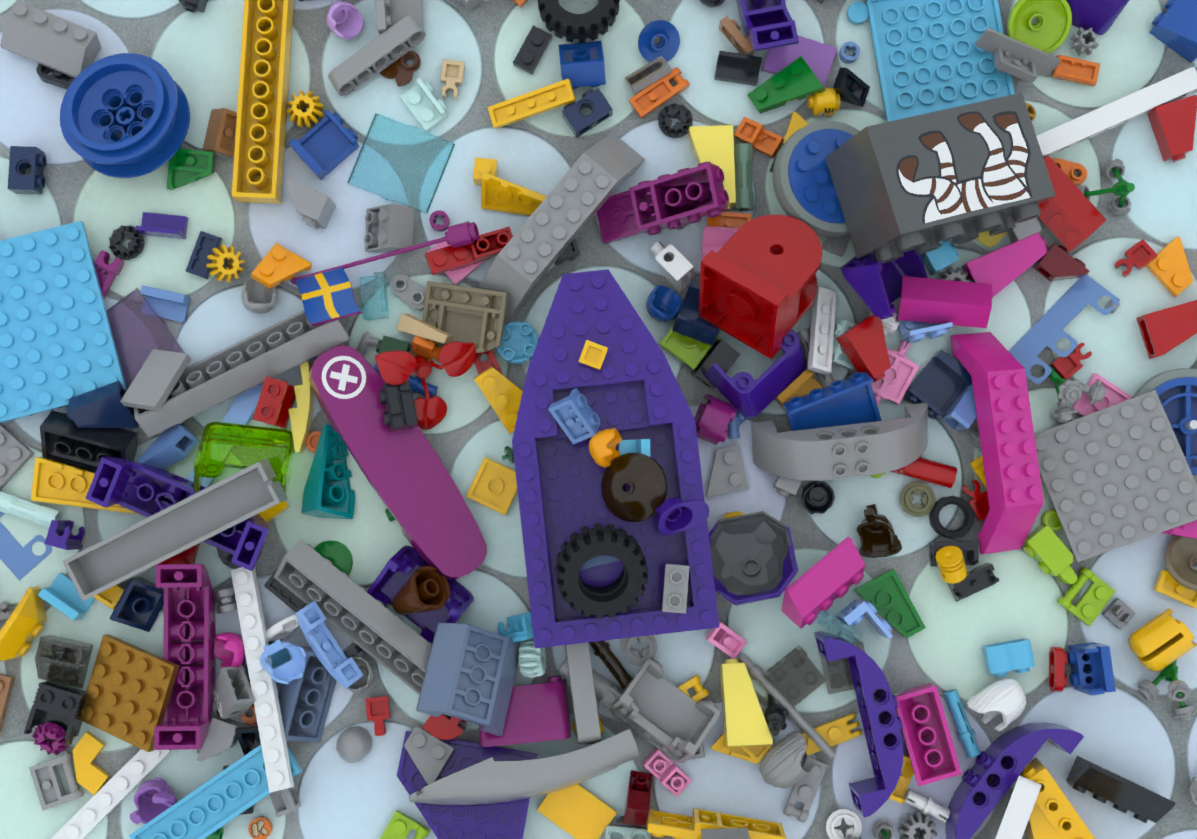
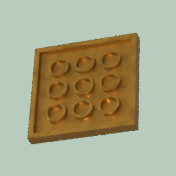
(128, 692)

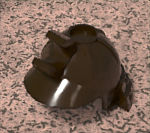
(877, 535)

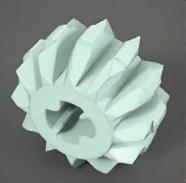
(532, 659)

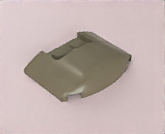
(466, 314)

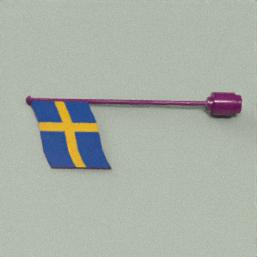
(329, 292)

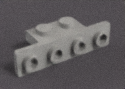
(1017, 57)

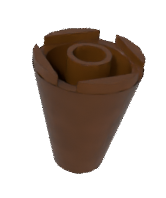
(422, 592)

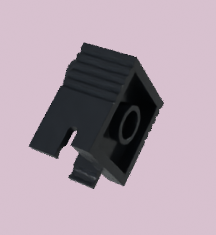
(57, 705)

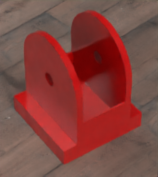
(760, 289)

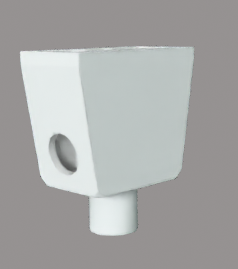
(673, 265)

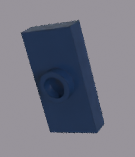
(202, 249)

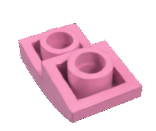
(666, 771)

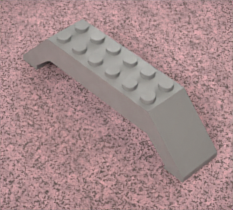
(560, 219)

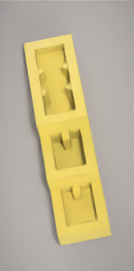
(302, 415)

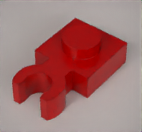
(1137, 256)
(1071, 364)
(979, 501)

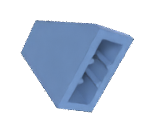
(962, 411)

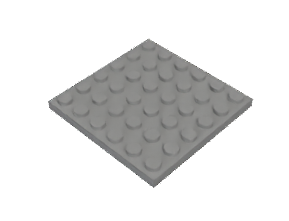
(1116, 476)

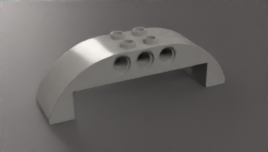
(842, 449)

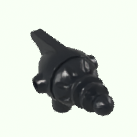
(775, 716)

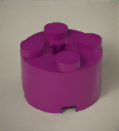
(713, 419)

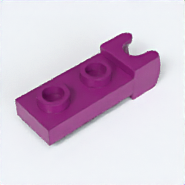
(107, 272)

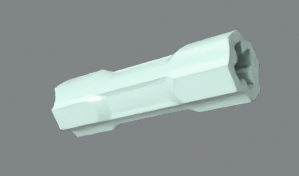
(40, 514)

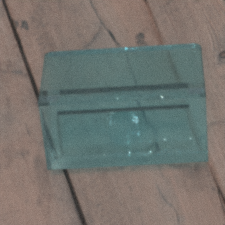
(374, 296)

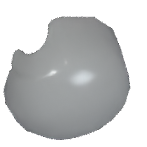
(366, 680)
(354, 744)

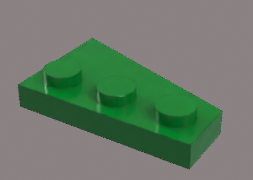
(787, 85)
(892, 603)

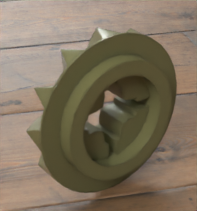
(927, 499)

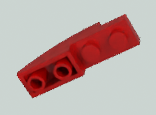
(484, 248)

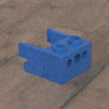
(1098, 672)

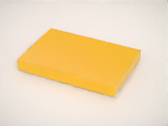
(577, 812)

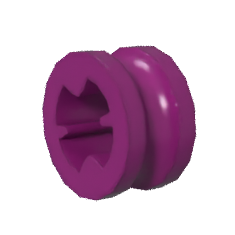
(438, 227)

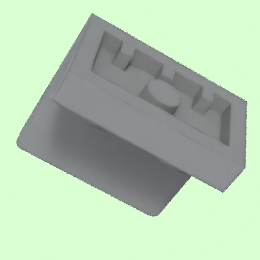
(392, 11)

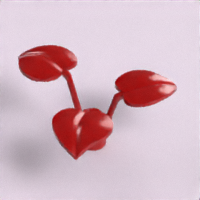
(397, 365)

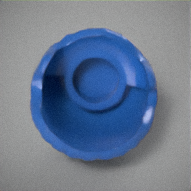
(663, 304)

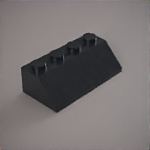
(84, 446)
(1121, 791)

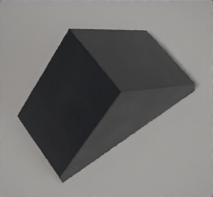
(248, 736)

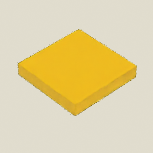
(494, 486)

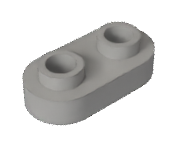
(408, 292)

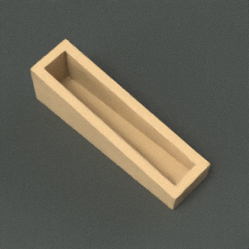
(422, 329)

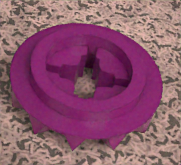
(53, 732)

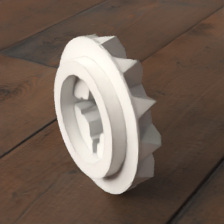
(835, 820)

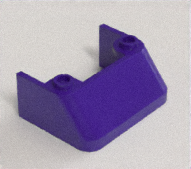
(753, 395)

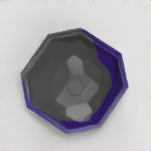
(751, 558)

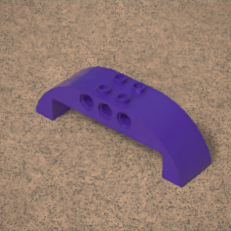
(153, 490)
(878, 722)
(1016, 751)

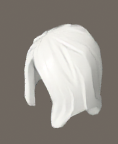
(998, 698)

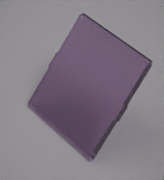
(138, 332)

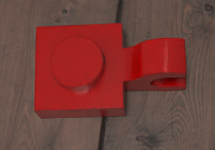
(378, 709)

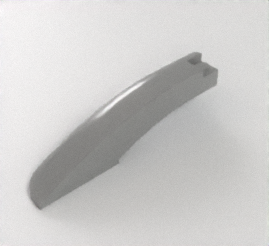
(517, 780)

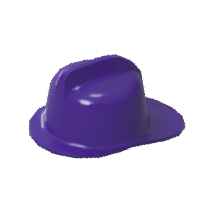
(680, 516)

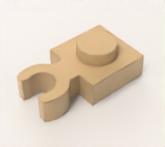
(452, 75)

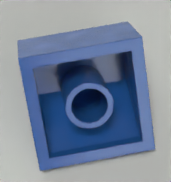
(582, 64)

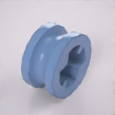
(849, 46)

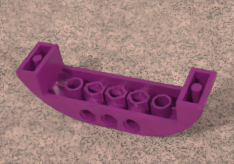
(188, 643)

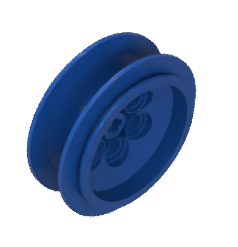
(125, 115)

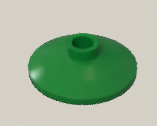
(338, 553)

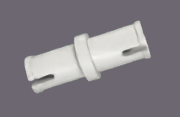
(926, 805)

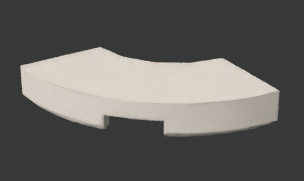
(283, 628)

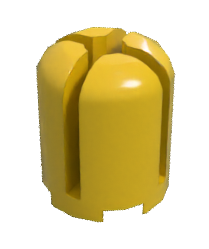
(1161, 641)

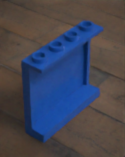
(835, 405)

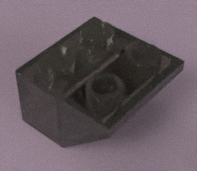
(63, 660)

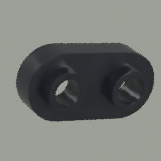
(56, 78)

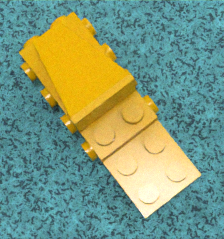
(1052, 812)
(689, 827)

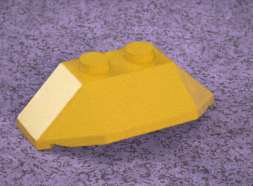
(23, 625)

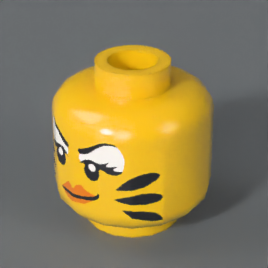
(824, 103)

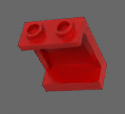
(275, 402)

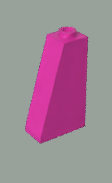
(1006, 263)

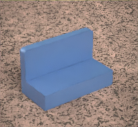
(167, 303)

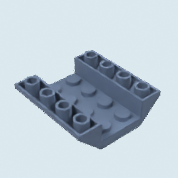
(469, 676)

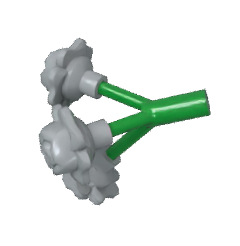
(1069, 392)

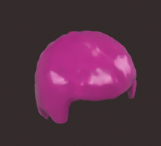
(229, 649)

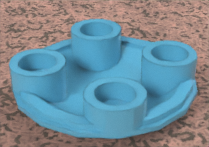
(518, 342)

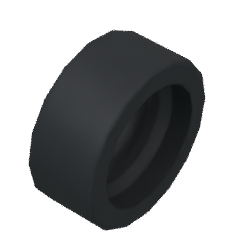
(968, 514)

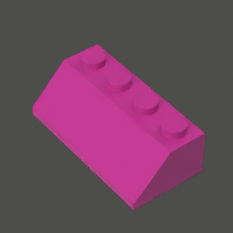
(823, 584)
(927, 734)

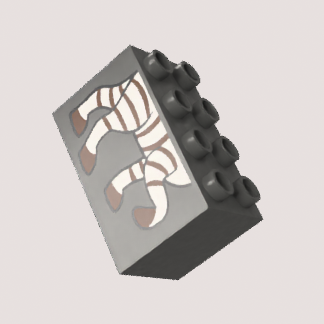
(940, 178)

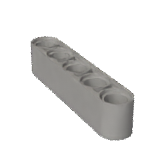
(376, 55)
(583, 693)

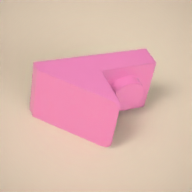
(726, 640)

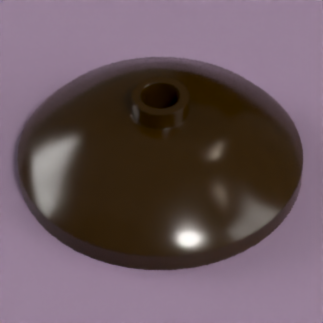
(646, 482)

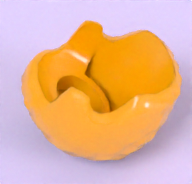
(603, 446)

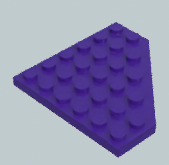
(480, 821)

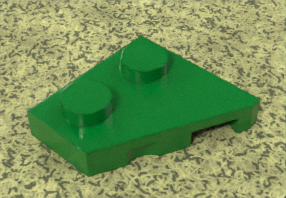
(189, 167)

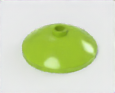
(1051, 23)

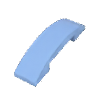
(325, 646)

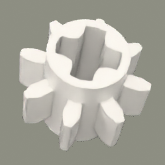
(890, 324)

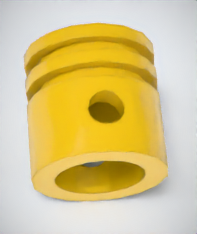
(951, 564)

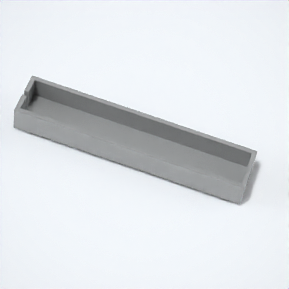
(175, 529)

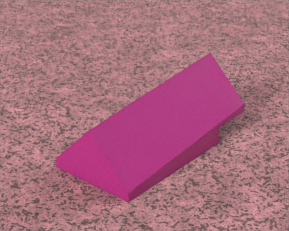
(945, 302)

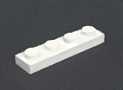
(822, 331)

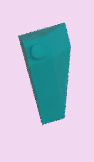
(328, 482)

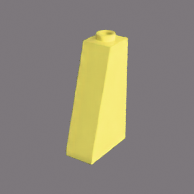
(716, 146)
(742, 713)

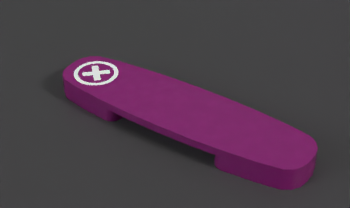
(398, 465)

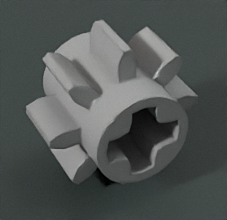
(1088, 37)

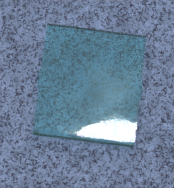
(401, 163)

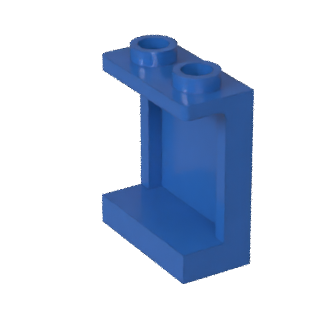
(326, 145)

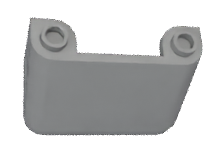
(664, 713)

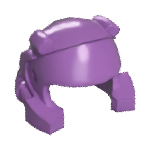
(151, 800)

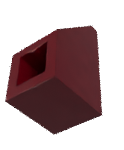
(1060, 265)
(638, 798)

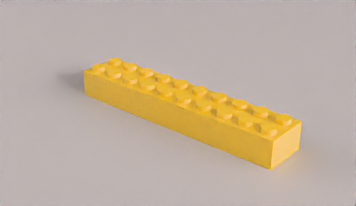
(262, 101)

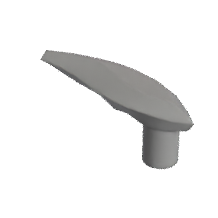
(366, 340)

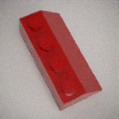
(1068, 213)

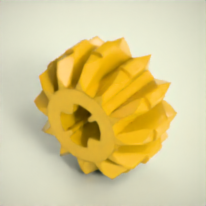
(297, 105)
(217, 262)

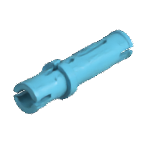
(963, 727)

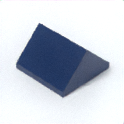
(139, 604)

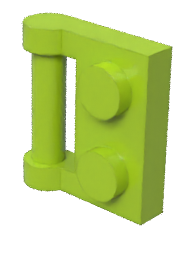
(1091, 601)
(401, 825)

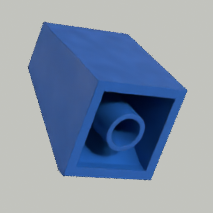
(1178, 27)

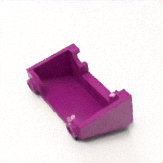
(534, 715)

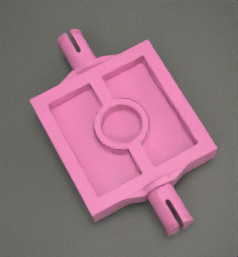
(897, 378)

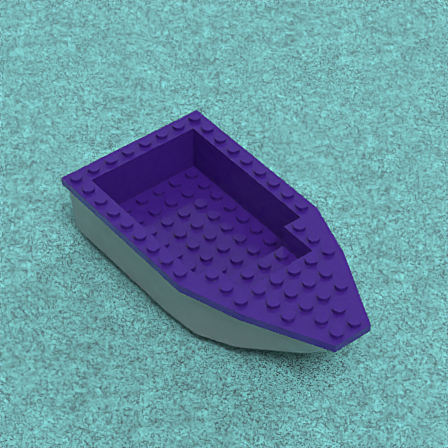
(563, 483)

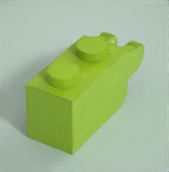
(1051, 554)

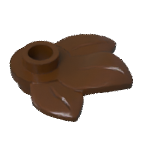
(400, 69)

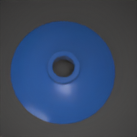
(668, 42)

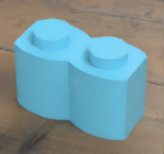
(1008, 656)

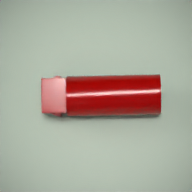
(930, 472)

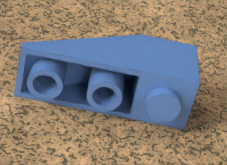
(170, 447)

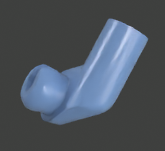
(733, 427)

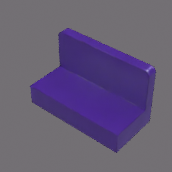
(163, 225)

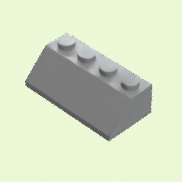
(49, 39)

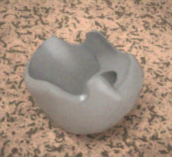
(258, 297)

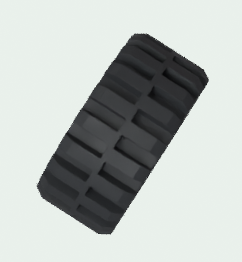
(578, 25)
(608, 598)

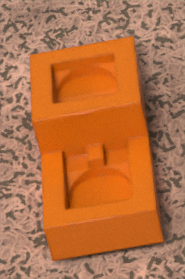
(760, 138)

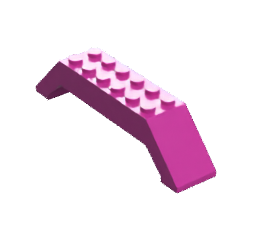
(1005, 440)

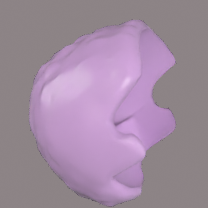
(344, 20)

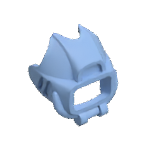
(289, 670)

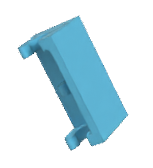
(518, 627)

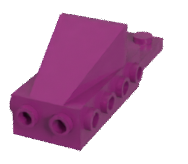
(664, 203)

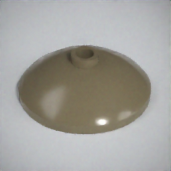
(1180, 561)

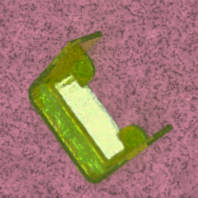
(241, 447)

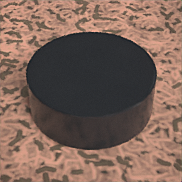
(352, 650)

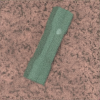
(743, 177)

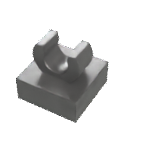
(1118, 613)

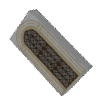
(648, 74)

